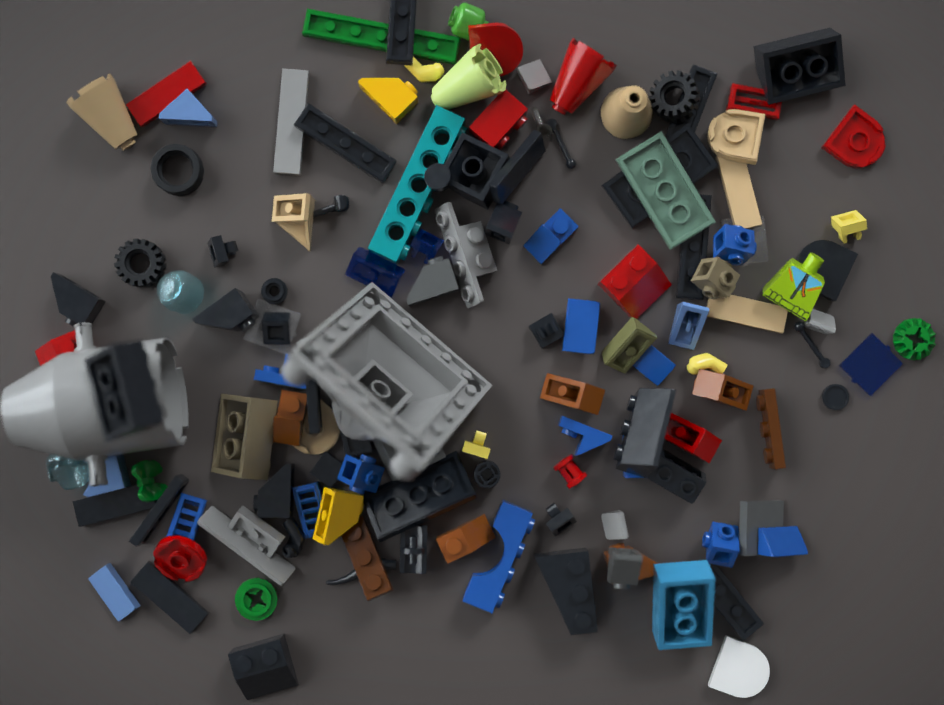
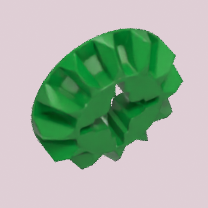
(904, 345)
(244, 601)

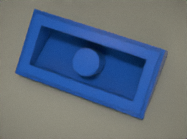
(581, 326)
(654, 365)
(781, 541)

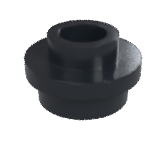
(268, 285)

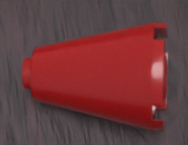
(579, 76)

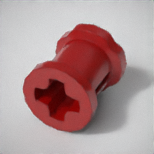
(570, 471)

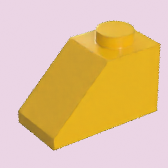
(391, 95)
(337, 514)

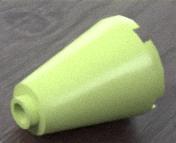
(469, 80)

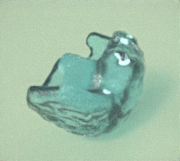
(180, 291)
(67, 472)

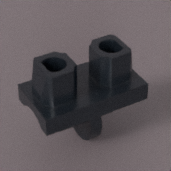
(414, 550)

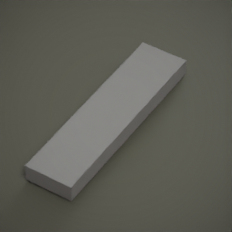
(289, 138)

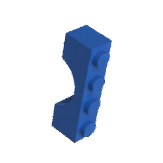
(486, 587)

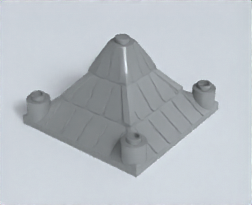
(387, 378)

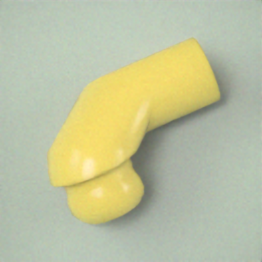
(426, 73)
(705, 361)

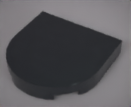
(835, 267)

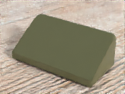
(628, 345)

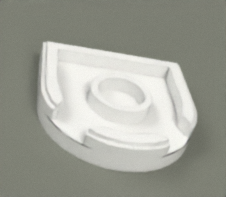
(739, 669)

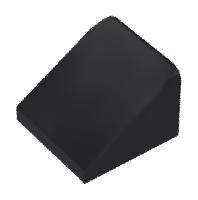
(276, 327)

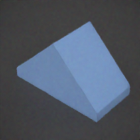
(187, 111)
(687, 325)
(116, 476)

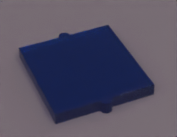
(870, 364)

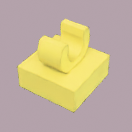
(849, 223)
(477, 448)

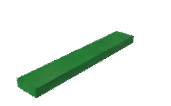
(375, 35)

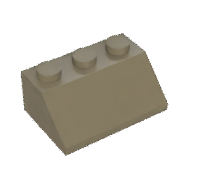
(244, 437)

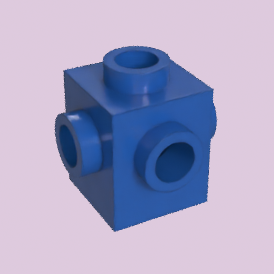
(734, 244)
(366, 475)
(721, 538)

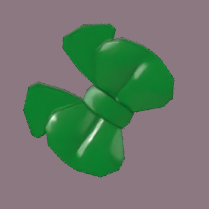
(144, 472)

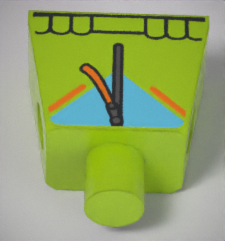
(796, 286)

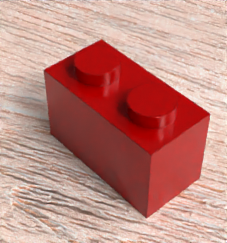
(499, 120)

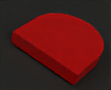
(500, 41)
(856, 139)

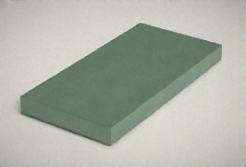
(665, 190)

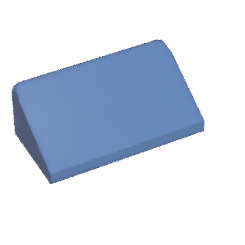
(114, 592)

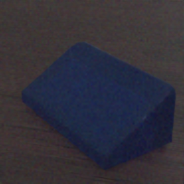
(369, 268)

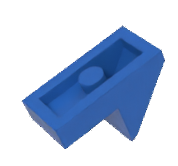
(550, 236)
(272, 375)
(590, 437)

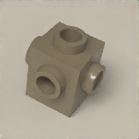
(715, 278)

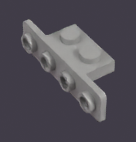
(467, 251)
(250, 539)

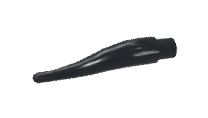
(388, 565)

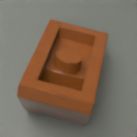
(290, 418)

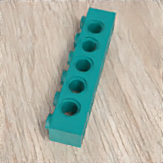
(440, 122)

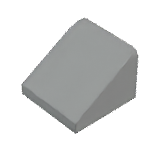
(533, 76)
(821, 322)
(614, 525)

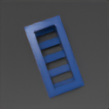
(297, 491)
(191, 500)

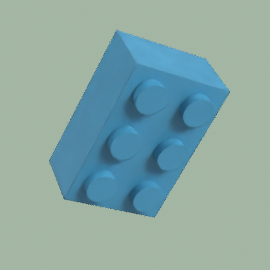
(683, 604)

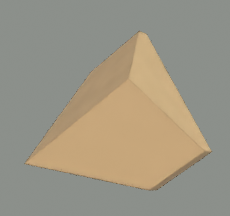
(295, 216)

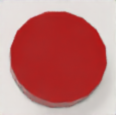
(180, 558)

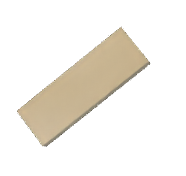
(739, 193)
(748, 313)

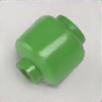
(463, 16)

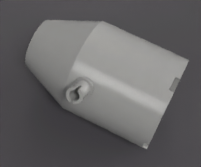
(58, 415)

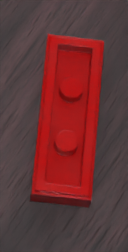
(151, 102)

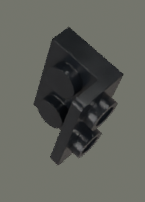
(678, 477)

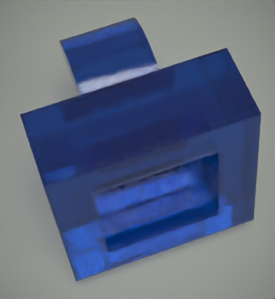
(426, 244)

